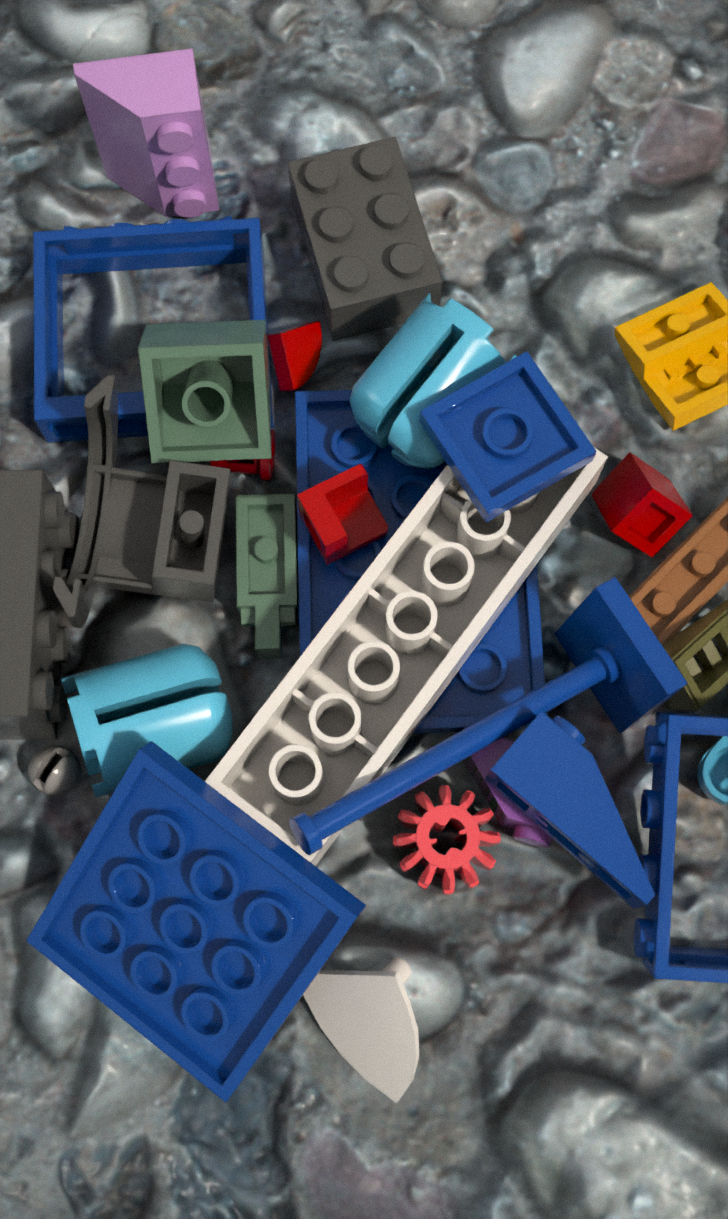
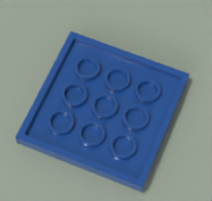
(192, 920)

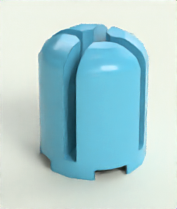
(420, 365)
(149, 698)

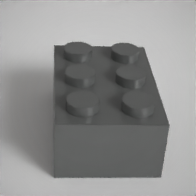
(363, 237)

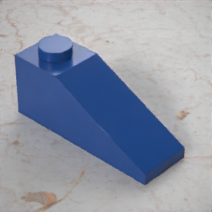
(566, 796)

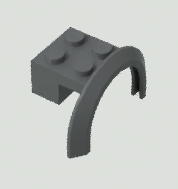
(142, 526)

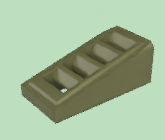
(698, 640)

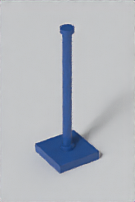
(611, 656)

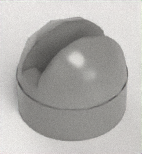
(63, 776)

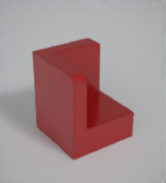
(641, 505)
(341, 514)

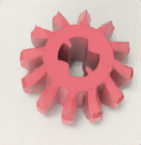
(437, 819)

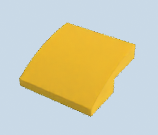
(681, 354)

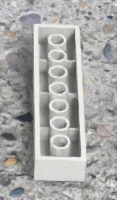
(390, 651)

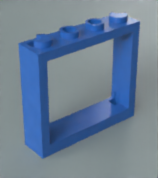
(123, 249)
(659, 814)

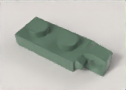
(266, 567)

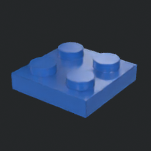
(506, 436)

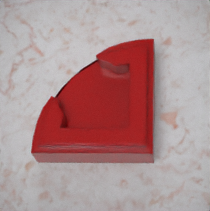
(296, 354)

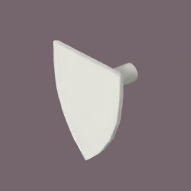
(370, 1023)

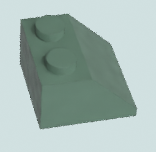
(206, 390)

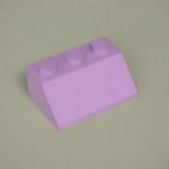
(152, 129)

